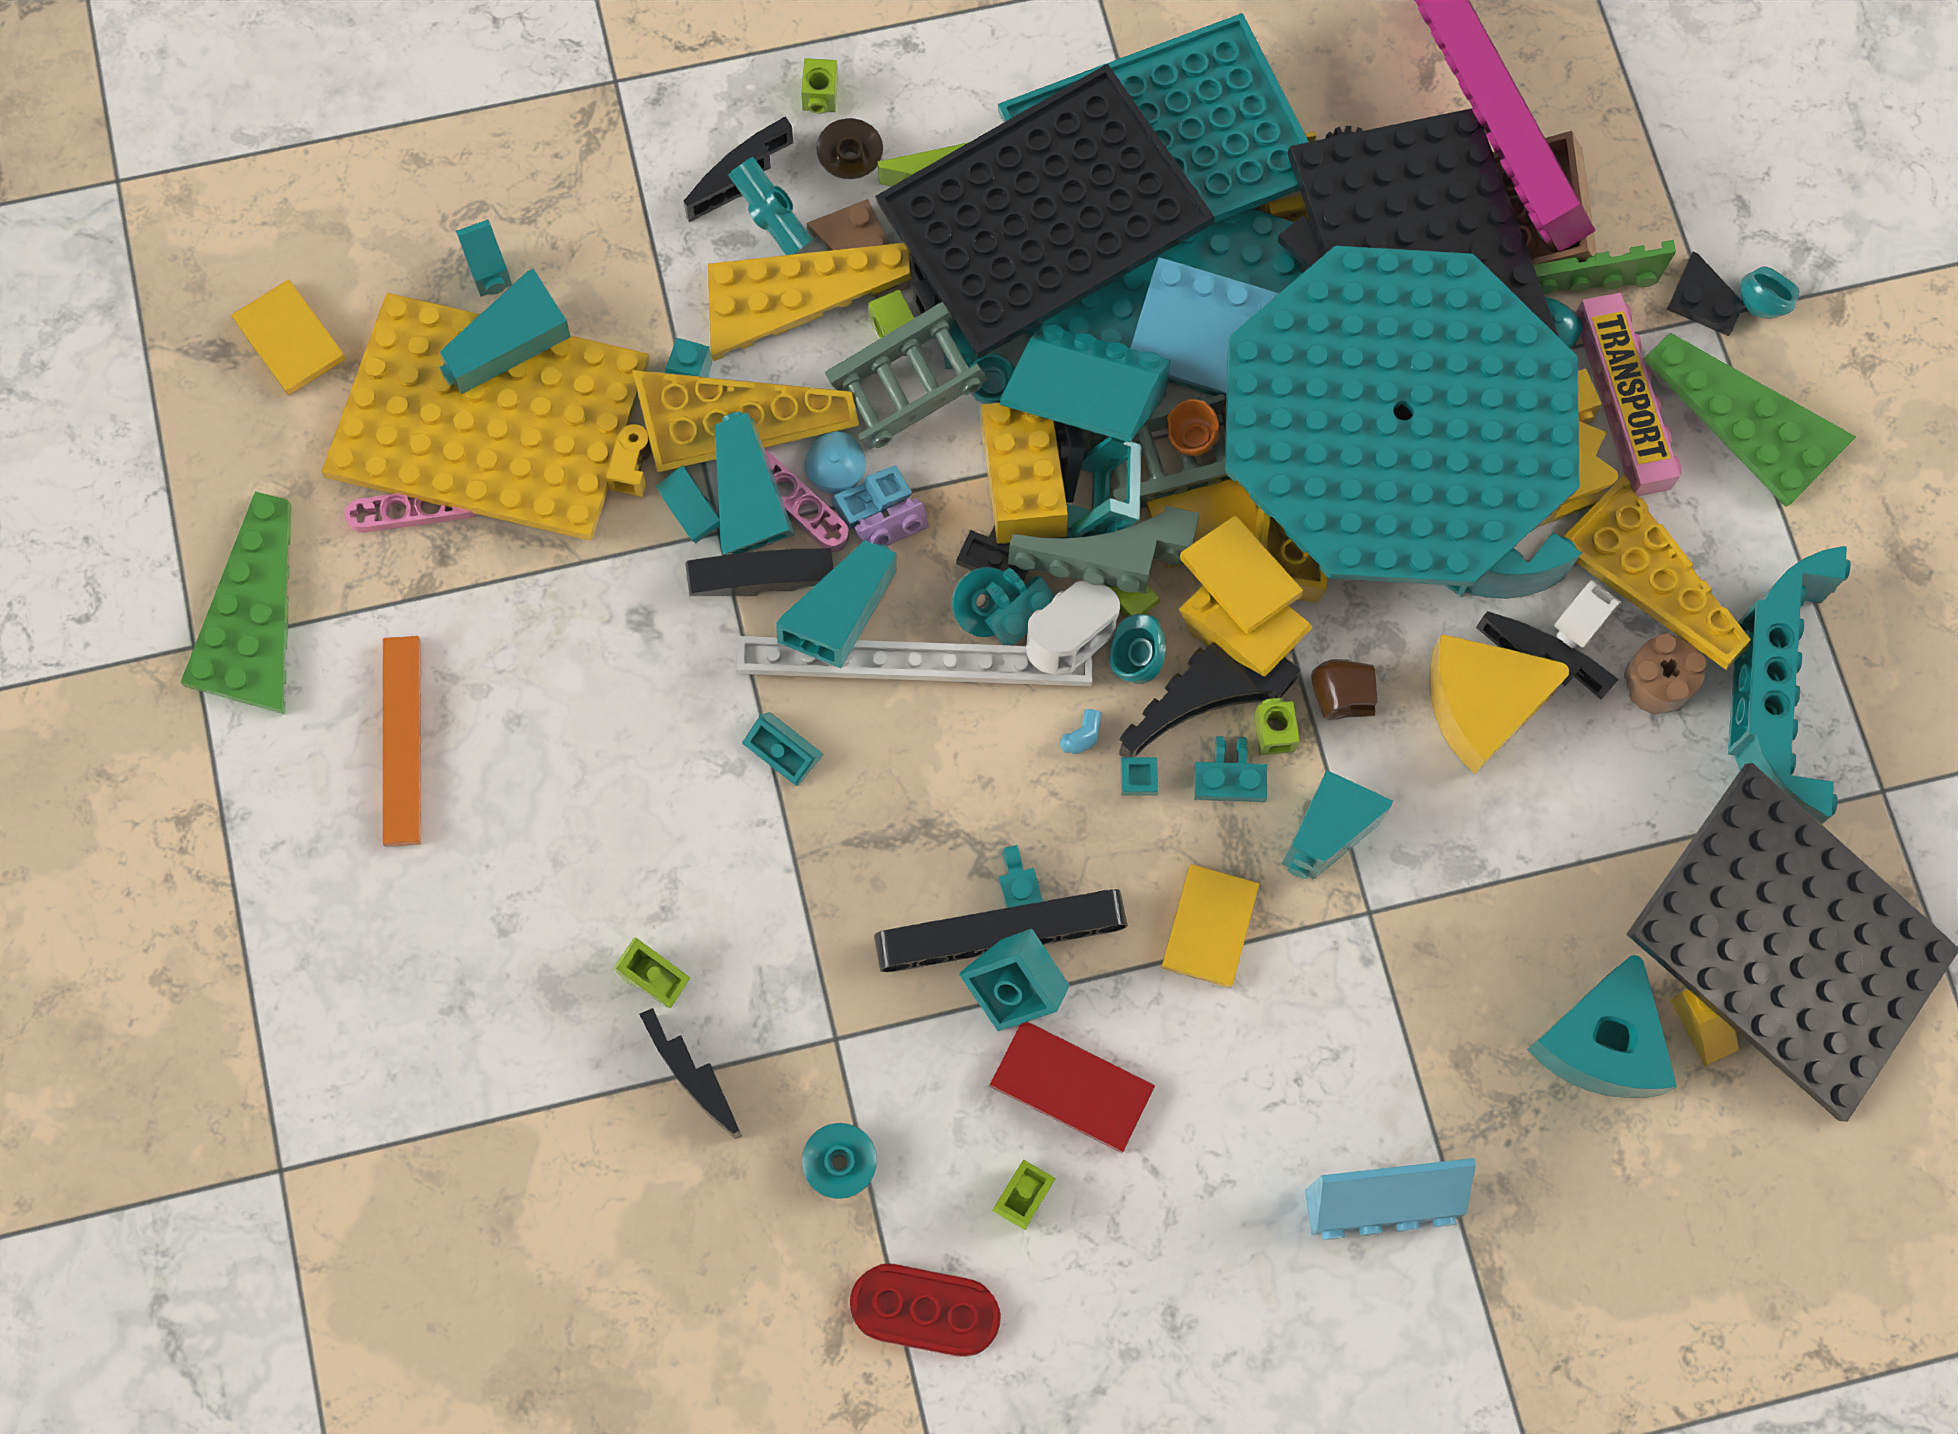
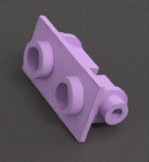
(903, 520)

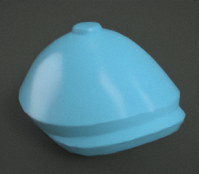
(835, 462)

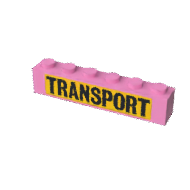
(1628, 395)

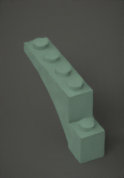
(1113, 558)

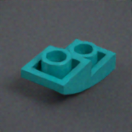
(689, 504)

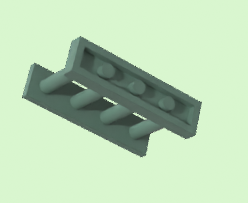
(878, 358)
(1162, 483)

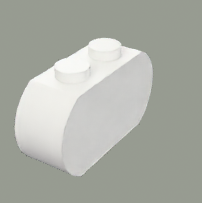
(1586, 615)
(1072, 627)

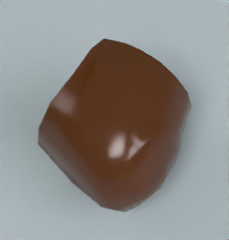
(1345, 689)

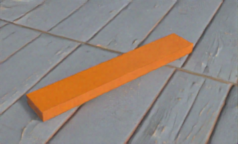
(401, 741)

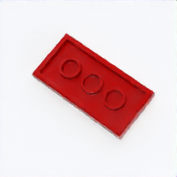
(1072, 1086)

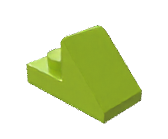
(651, 973)
(1024, 1194)

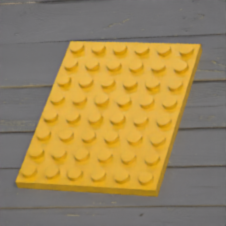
(510, 449)

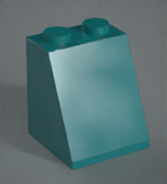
(1333, 824)

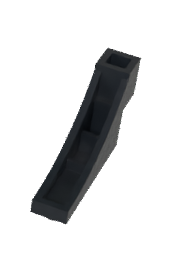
(1208, 684)

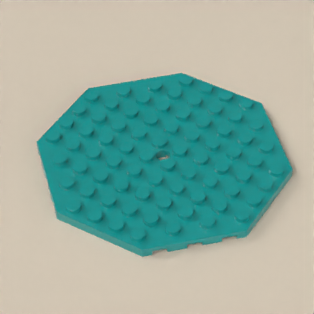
(1386, 495)

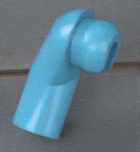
(1084, 737)

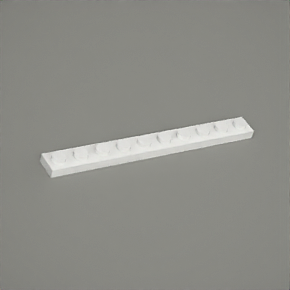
(907, 662)

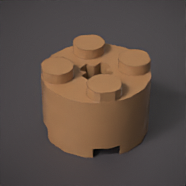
(1675, 659)

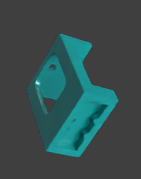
(1107, 513)

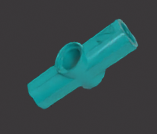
(770, 207)

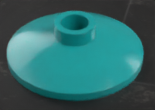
(965, 596)
(835, 1141)

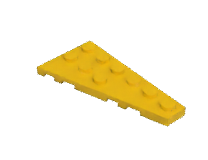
(787, 291)
(685, 409)
(1648, 568)

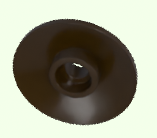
(849, 136)

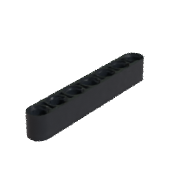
(976, 933)

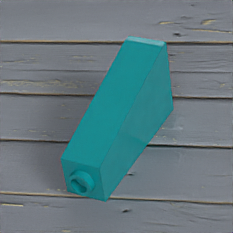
(505, 334)
(747, 491)
(839, 606)

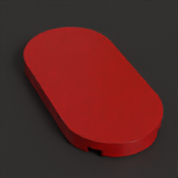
(925, 1310)

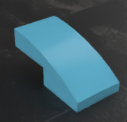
(873, 496)

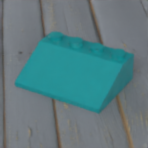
(1087, 382)

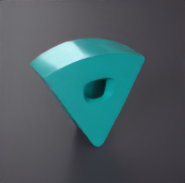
(1611, 1039)

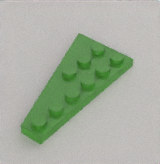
(1764, 429)
(247, 622)

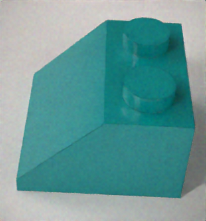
(1016, 981)

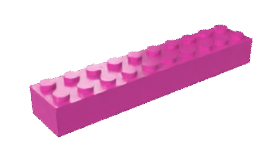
(1507, 121)

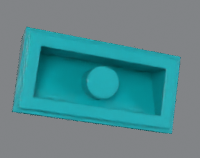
(782, 748)

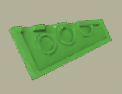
(1602, 270)

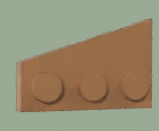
(852, 228)

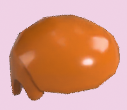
(1193, 427)

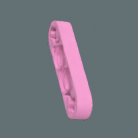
(803, 495)
(412, 517)

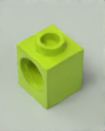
(815, 74)
(889, 313)
(1276, 741)

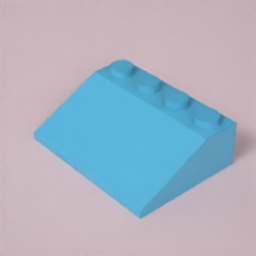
(1191, 319)
(1390, 1198)

